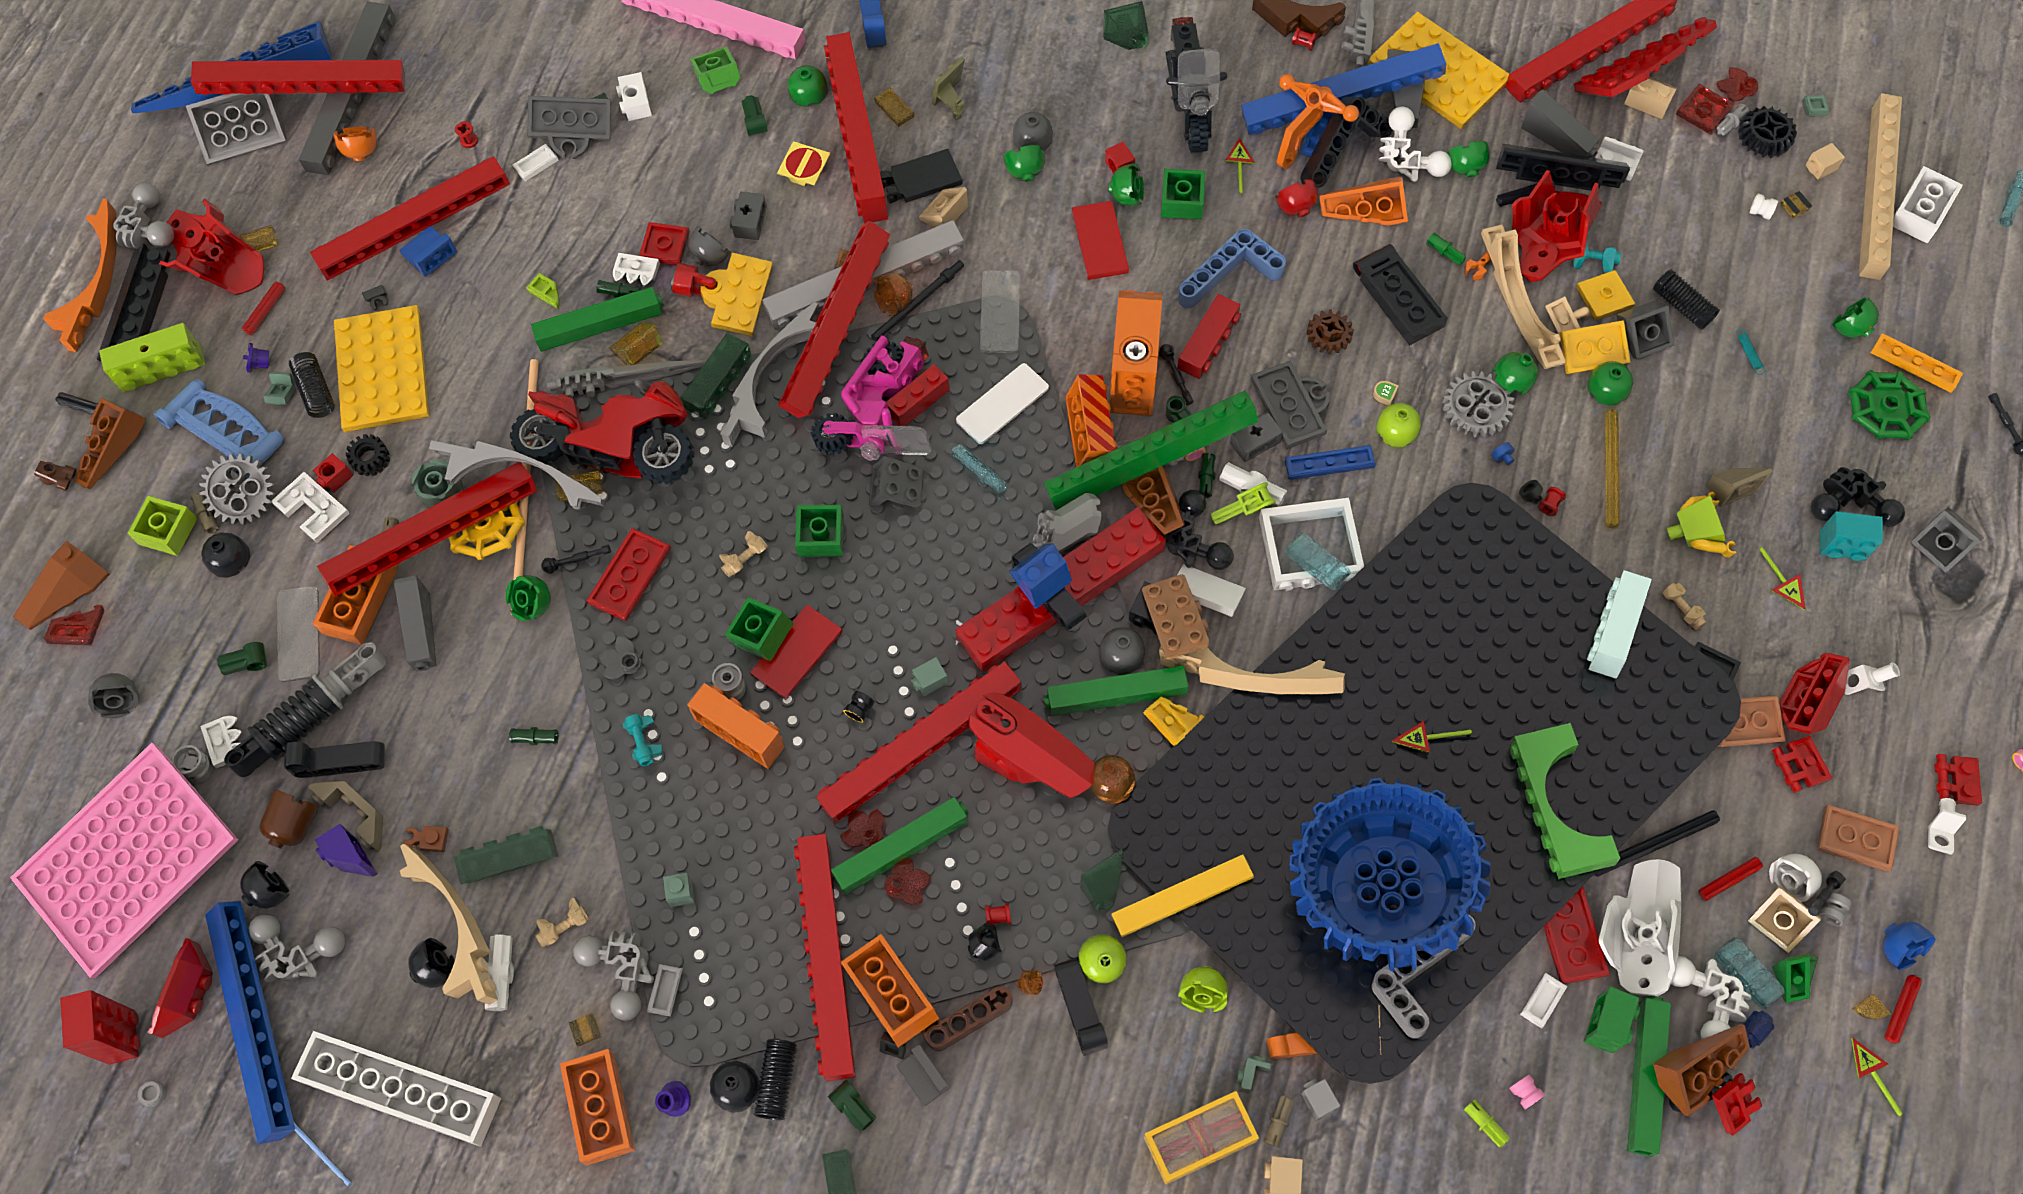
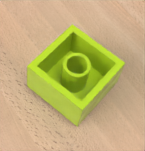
(162, 525)

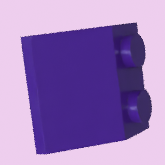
(344, 851)

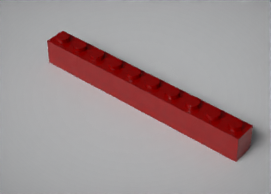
(1586, 46)
(297, 76)
(409, 218)
(834, 320)
(426, 529)
(914, 745)
(826, 958)

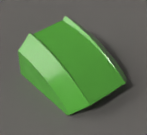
(715, 70)

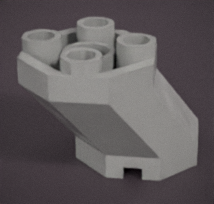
(1069, 524)

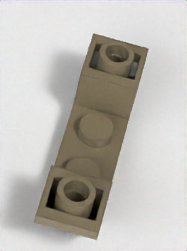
(332, 792)

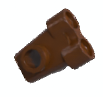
(57, 474)

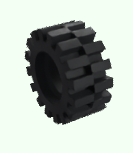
(362, 445)

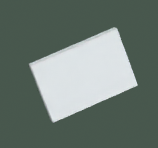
(1213, 591)

